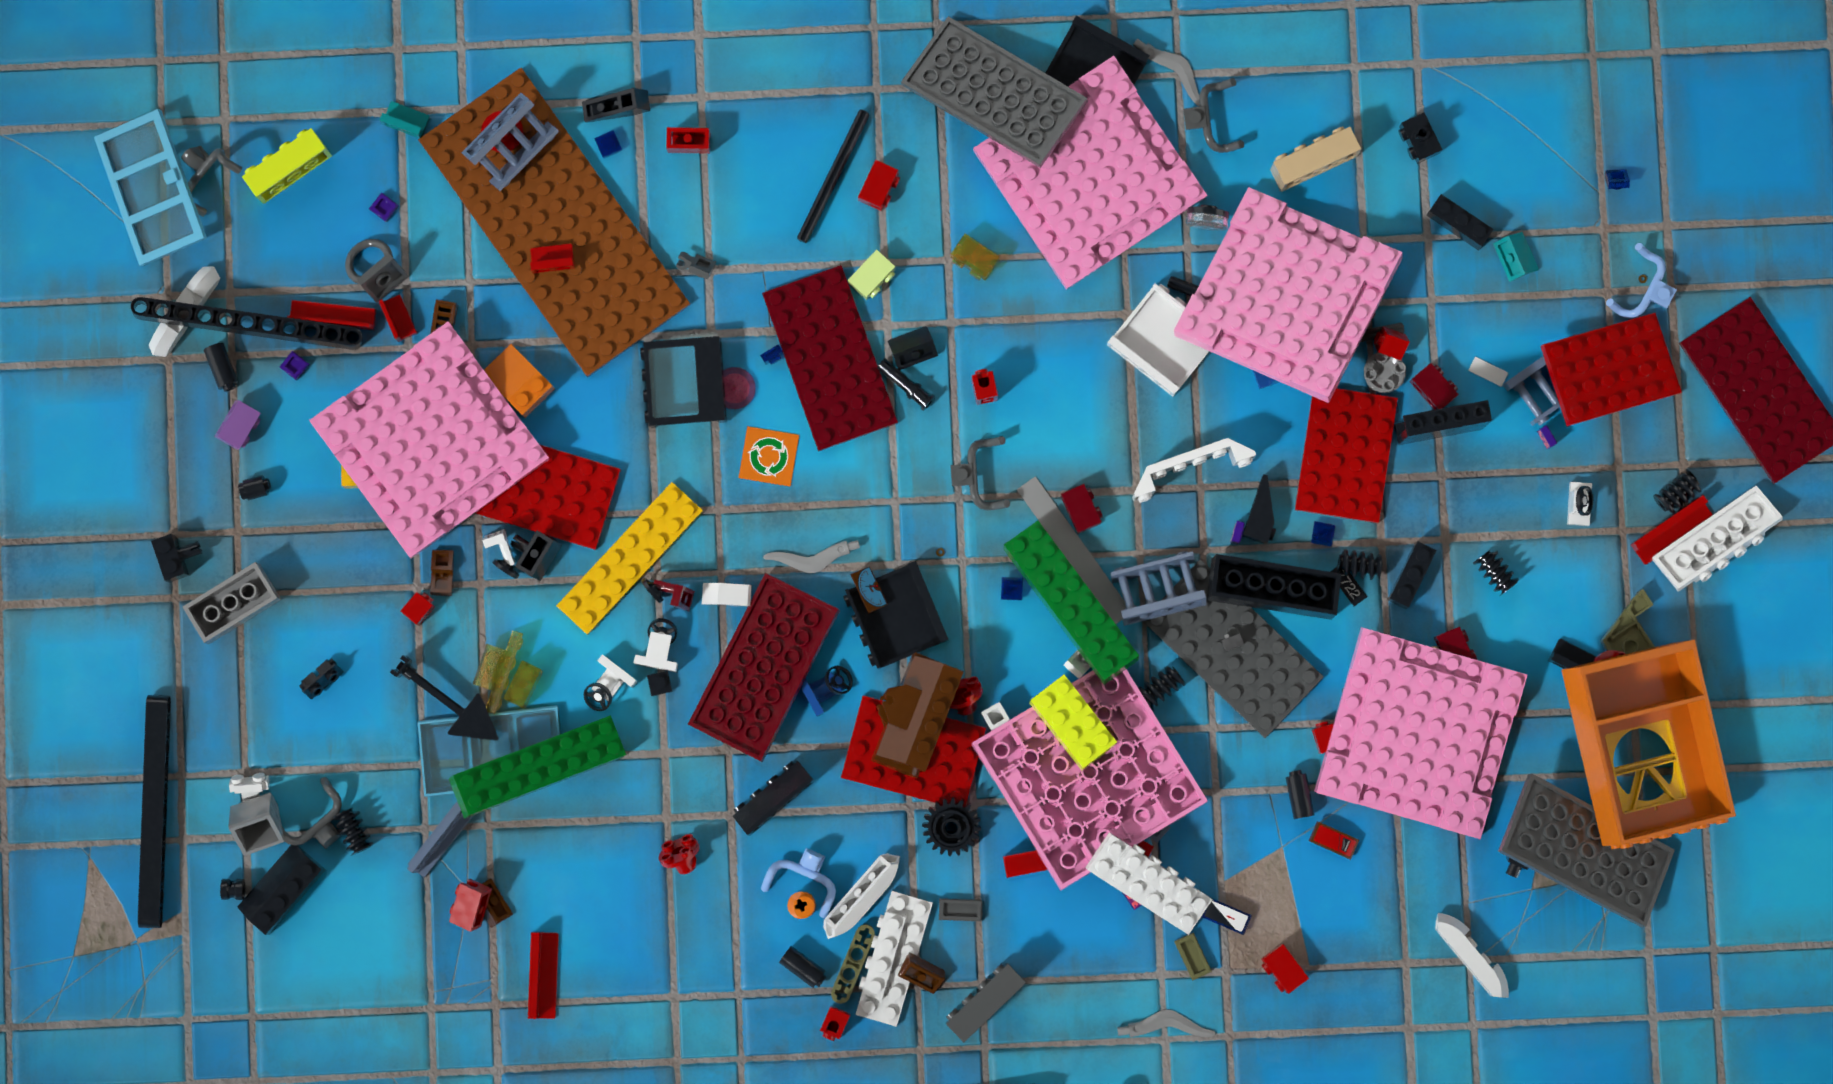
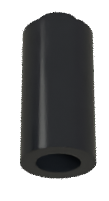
(221, 367)
(1299, 794)
(803, 967)

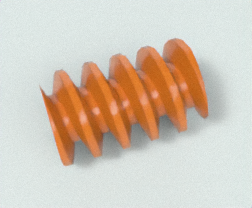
(809, 908)

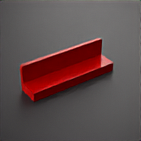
(343, 315)
(1671, 529)
(1023, 864)
(543, 975)

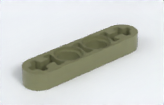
(856, 965)

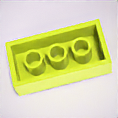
(286, 165)
(1073, 722)

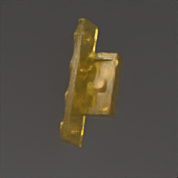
(495, 669)

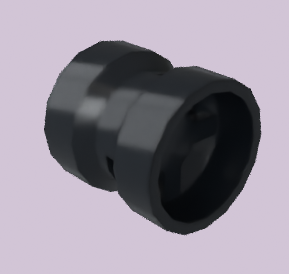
(232, 889)

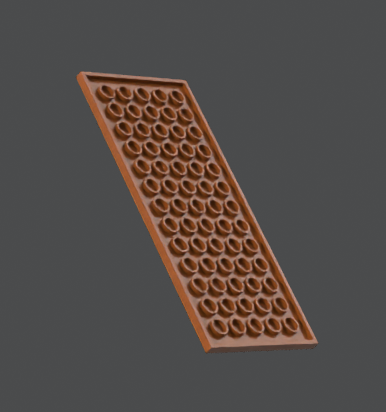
(559, 199)

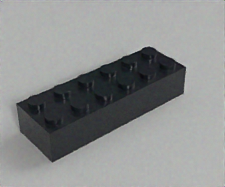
(1274, 586)

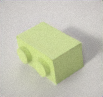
(872, 275)

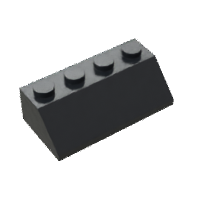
(773, 798)
(280, 889)

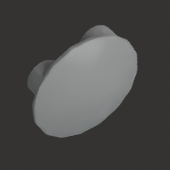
(1384, 373)

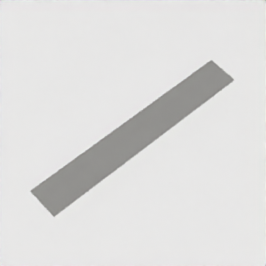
(1072, 547)

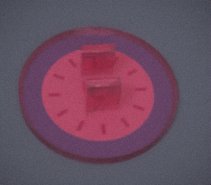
(738, 387)

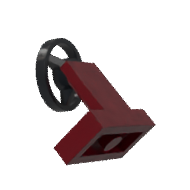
(681, 597)

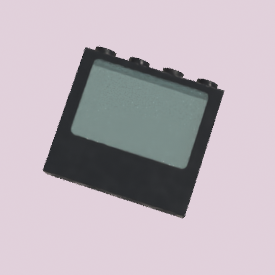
(684, 381)

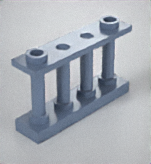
(497, 129)
(1517, 384)
(1154, 608)

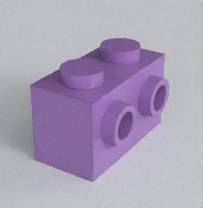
(237, 425)

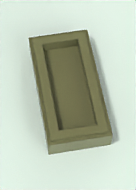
(1192, 956)

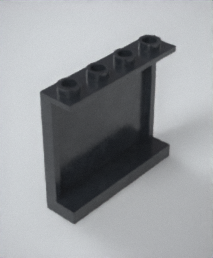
(1090, 46)
(1443, 422)
(903, 625)

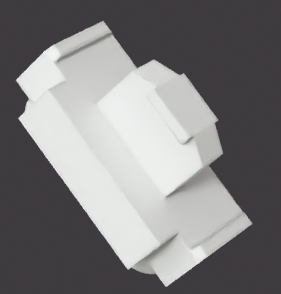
(249, 786)

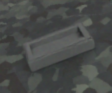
(960, 910)

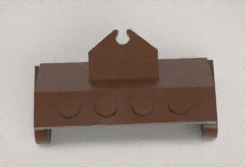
(915, 715)

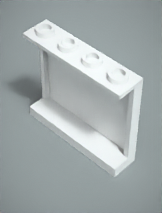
(1150, 341)

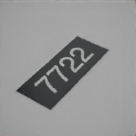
(1351, 588)

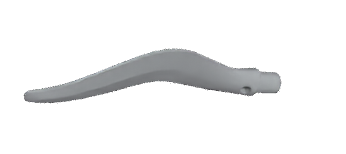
(1174, 62)
(817, 562)
(1163, 1019)

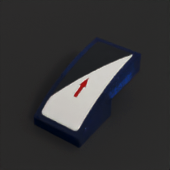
(1227, 916)

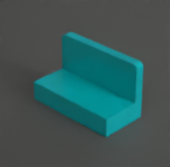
(405, 119)
(1515, 256)

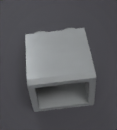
(256, 824)

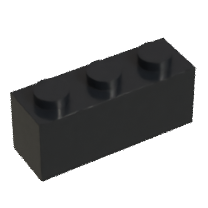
(1459, 222)
(1411, 575)

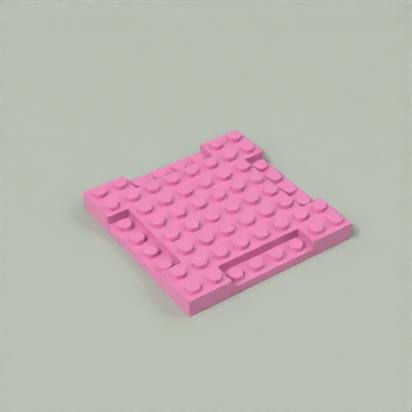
(1103, 182)
(1288, 295)
(429, 440)
(1420, 733)
(1124, 792)

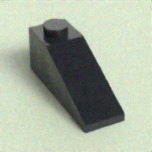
(616, 105)
(1261, 518)

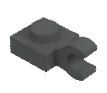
(697, 265)

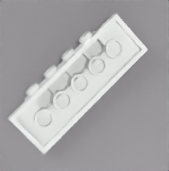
(1718, 539)
(1149, 882)
(899, 934)

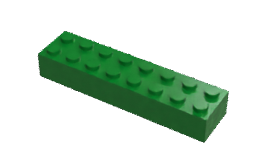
(1071, 602)
(537, 766)

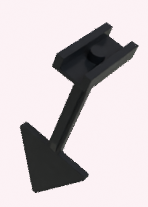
(472, 720)

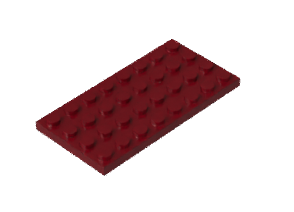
(830, 358)
(1761, 390)
(763, 667)

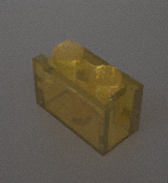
(974, 257)
(523, 684)

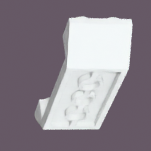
(1238, 453)

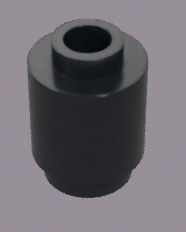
(254, 487)

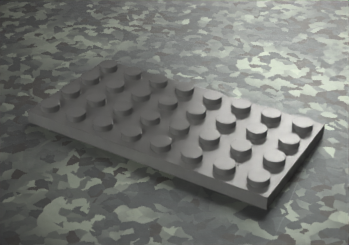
(994, 91)
(1256, 679)
(1563, 842)

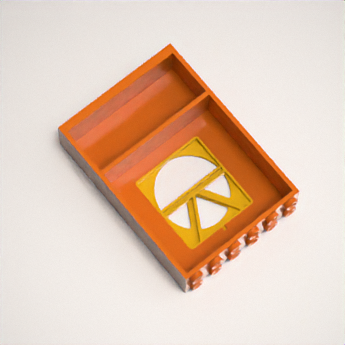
(1661, 693)

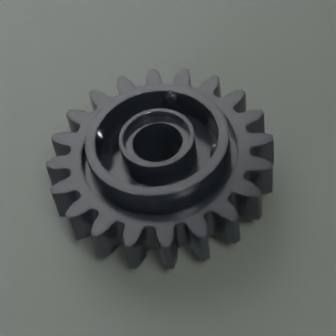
(948, 839)

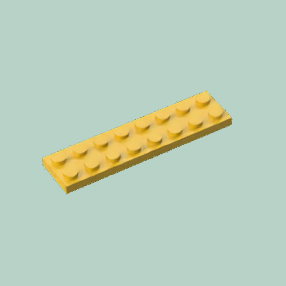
(629, 558)

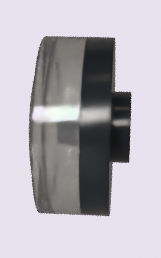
(1207, 218)

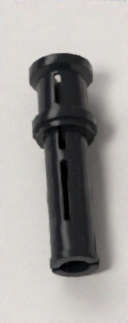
(912, 389)

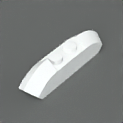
(195, 293)
(861, 895)
(1454, 933)

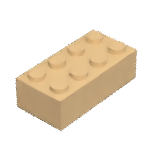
(1315, 158)

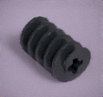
(1677, 492)
(1360, 564)
(1496, 571)
(1161, 686)
(352, 831)

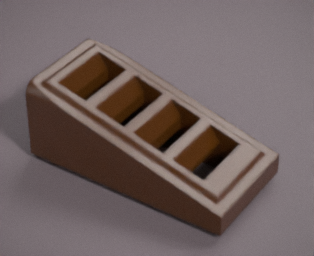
(443, 304)

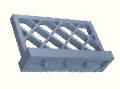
(438, 841)

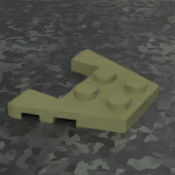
(1626, 632)

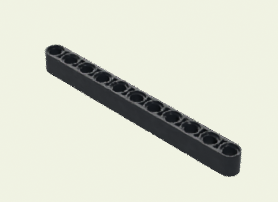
(238, 317)
(154, 811)

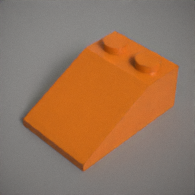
(518, 380)

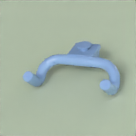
(1657, 292)
(809, 867)

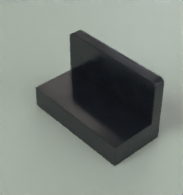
(913, 348)
(1567, 655)

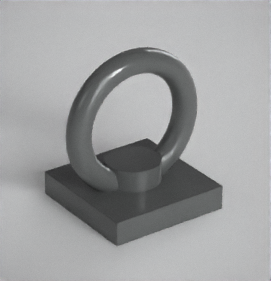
(379, 278)

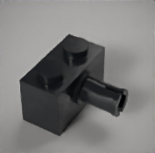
(1420, 138)
(536, 554)
(172, 556)

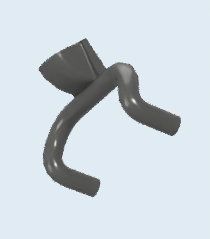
(1200, 118)
(201, 162)
(967, 474)
(323, 830)

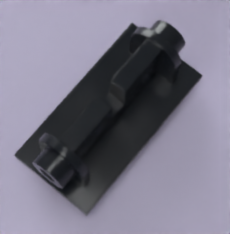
(314, 685)

